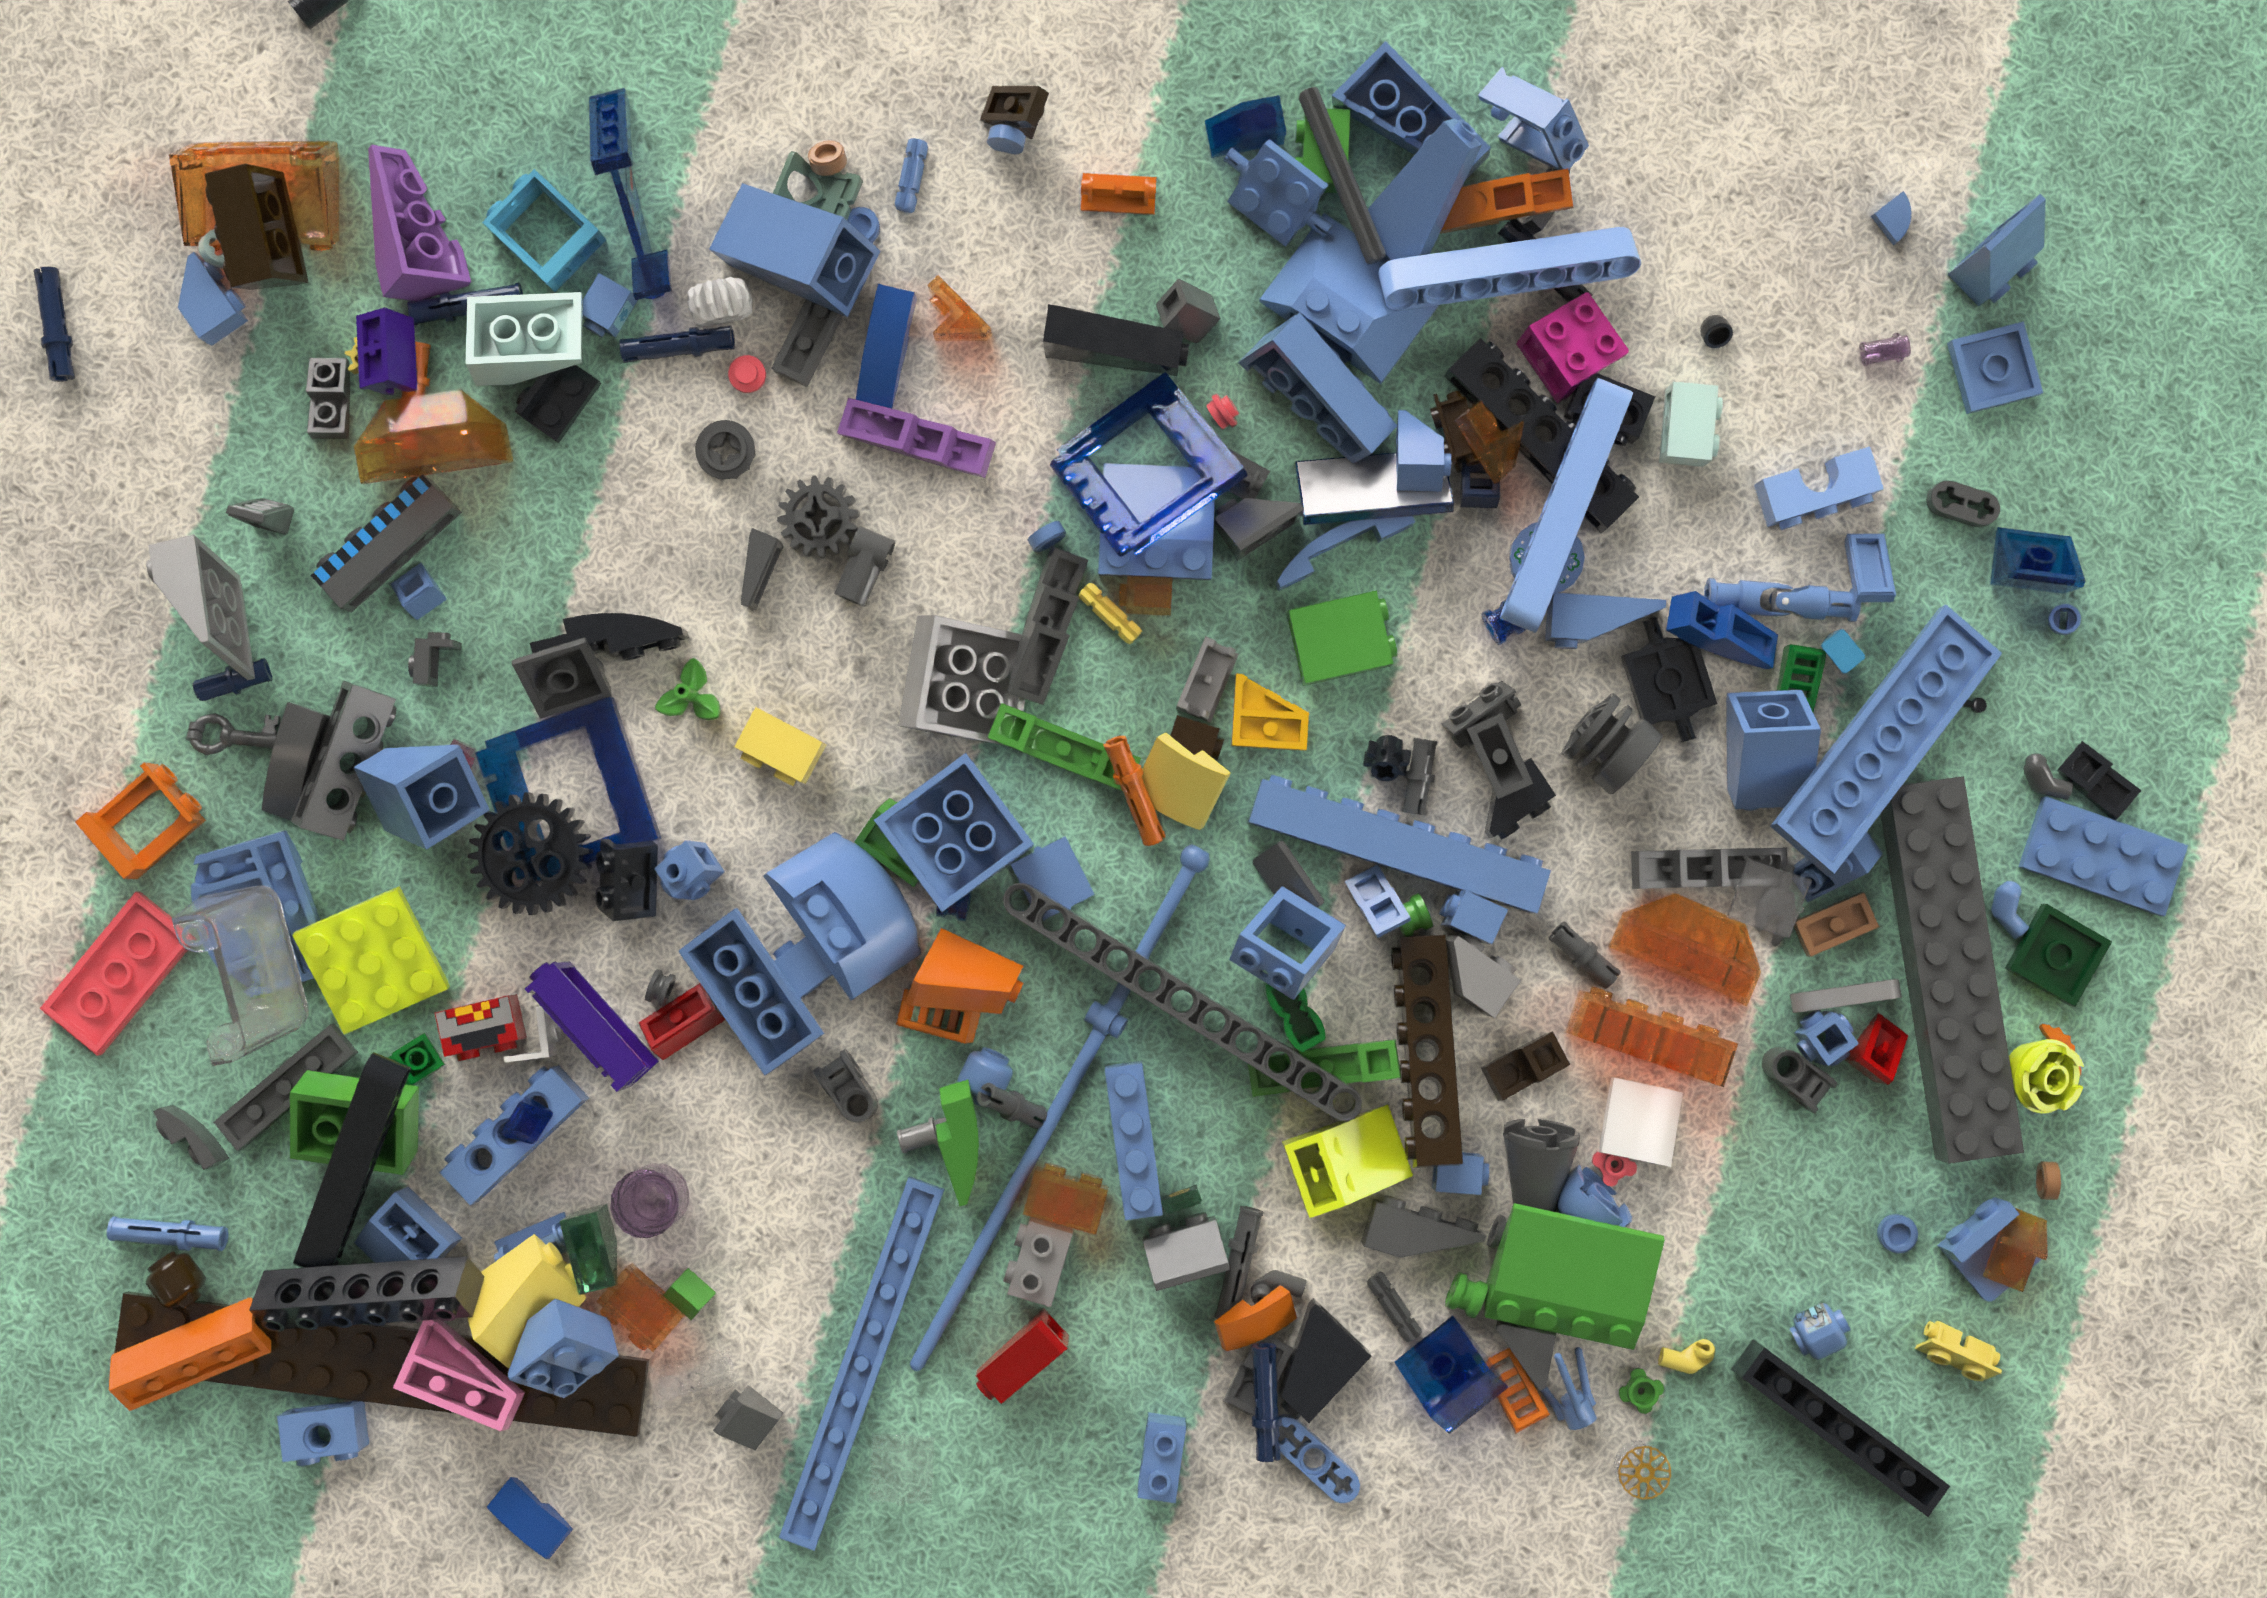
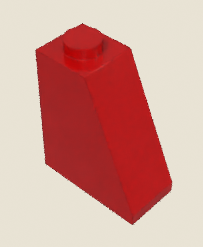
(1022, 1357)

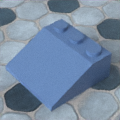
(1180, 553)
(954, 832)

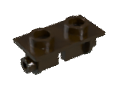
(1444, 417)

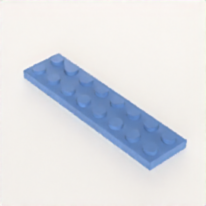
(1886, 740)

